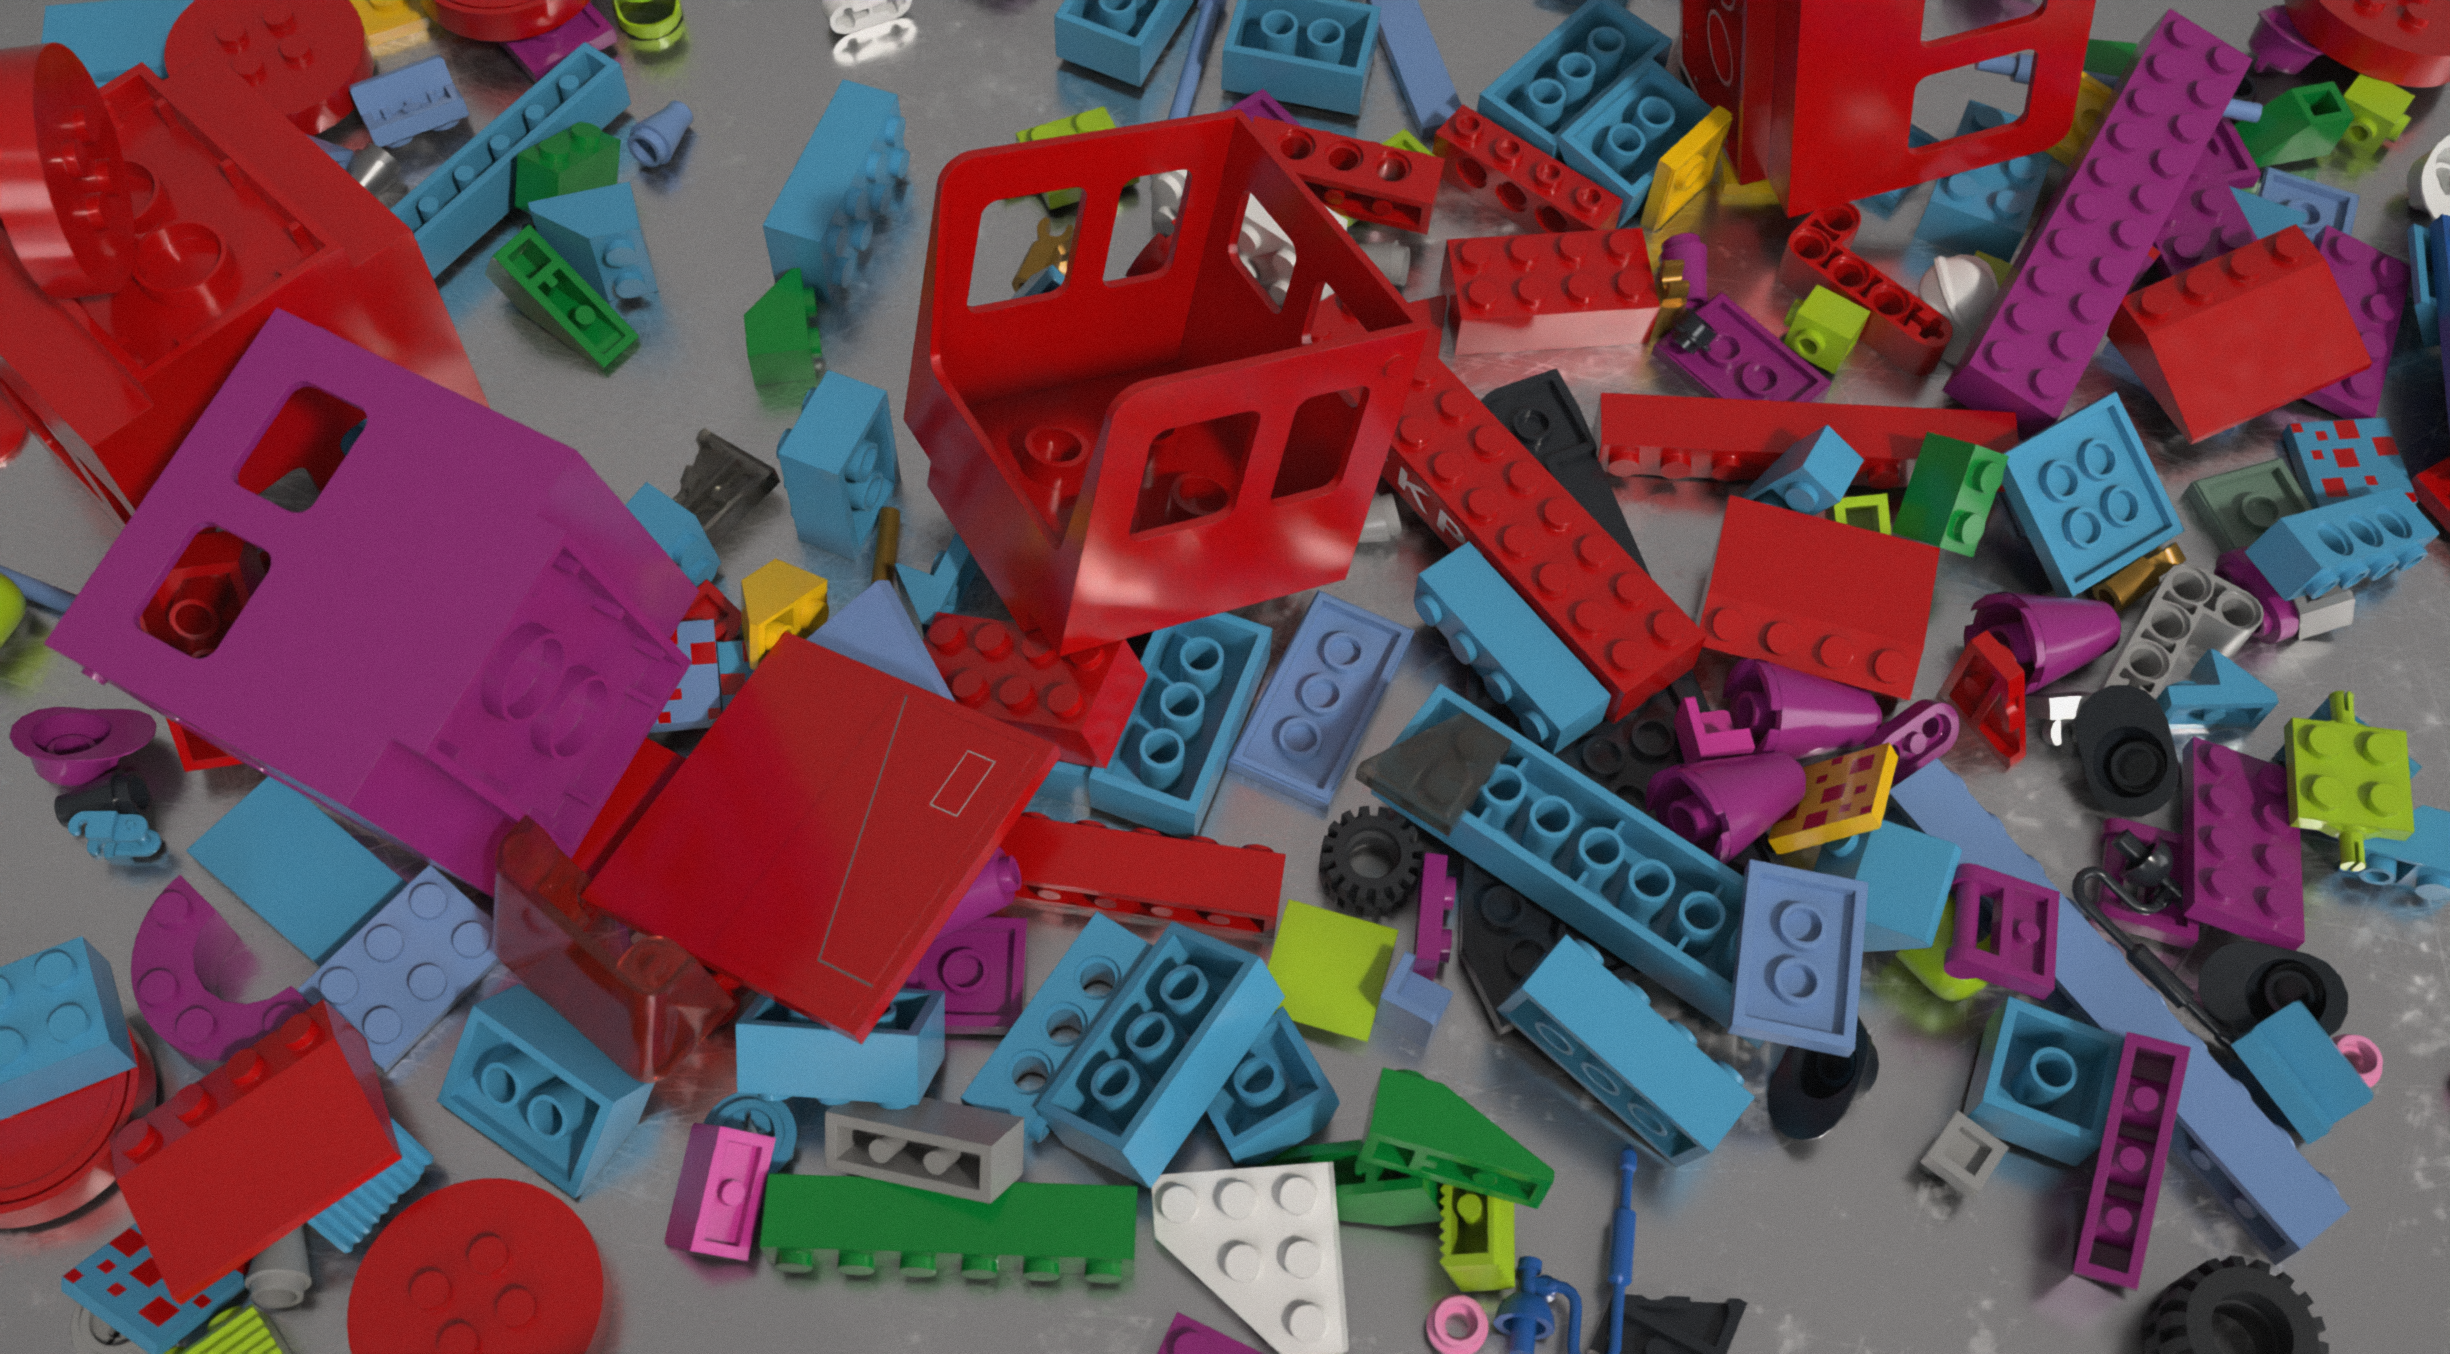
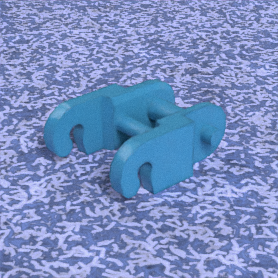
(123, 833)

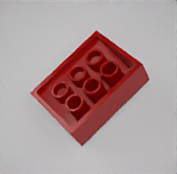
(2240, 334)
(1818, 598)
(255, 1149)

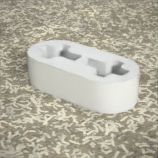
(861, 13)

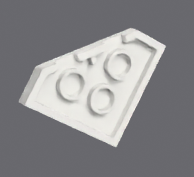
(1263, 1247)

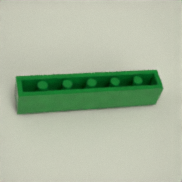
(888, 1224)

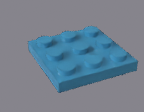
(2088, 496)

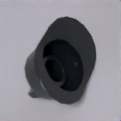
(2127, 750)
(2256, 979)
(1816, 1087)

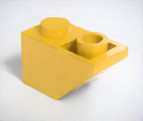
(778, 601)

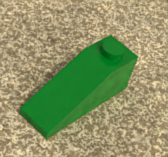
(558, 298)
(1442, 1138)
(1370, 1191)

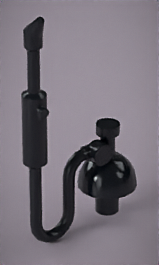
(2146, 868)

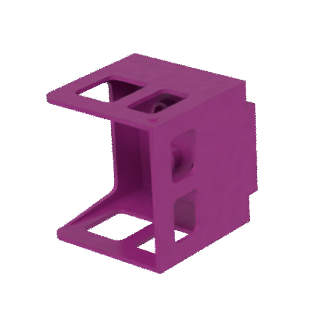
(434, 636)

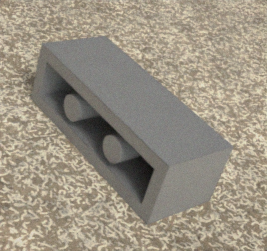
(927, 1146)

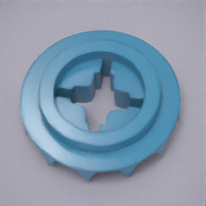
(768, 1117)

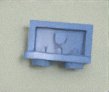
(408, 102)

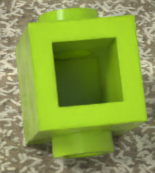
(2377, 112)
(1824, 328)

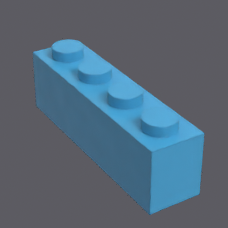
(1510, 649)

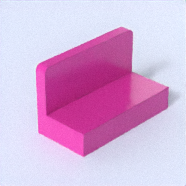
(719, 1191)

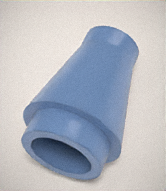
(658, 135)

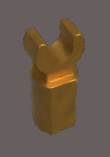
(1043, 252)
(1671, 296)
(2138, 577)

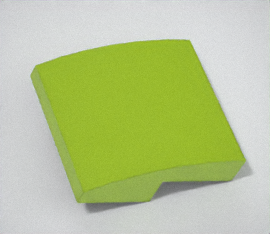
(1331, 968)

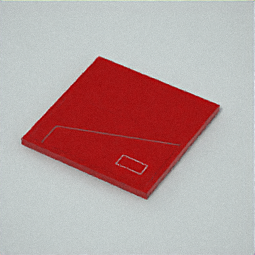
(823, 833)

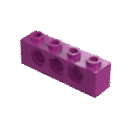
(2132, 1161)

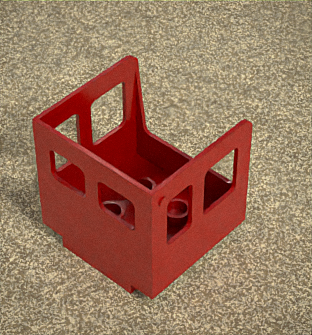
(1831, 87)
(226, 228)
(1163, 430)

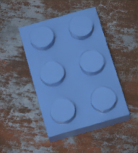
(1798, 958)
(407, 966)

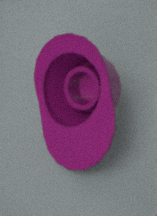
(2280, 43)
(80, 744)

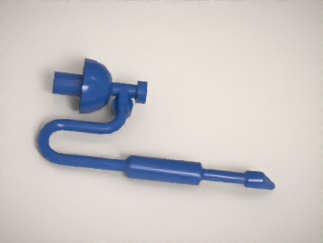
(1528, 1315)

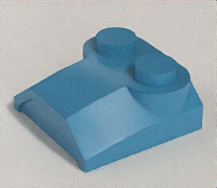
(1273, 1095)

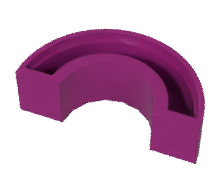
(177, 982)

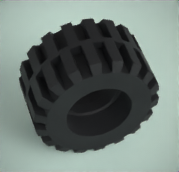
(2249, 1295)

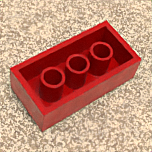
(1549, 291)
(196, 612)
(1021, 680)

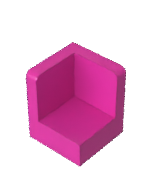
(1709, 734)

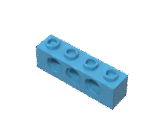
(2342, 544)
(1098, 953)

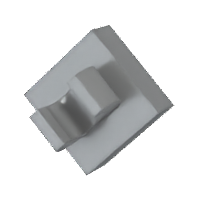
(2058, 710)
(1964, 1154)

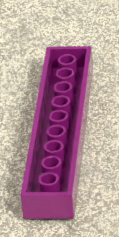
(2098, 225)

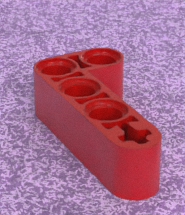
(1899, 322)

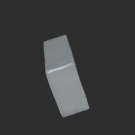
(2183, 608)

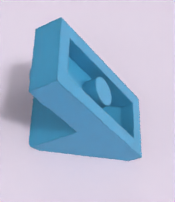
(941, 589)
(2217, 696)

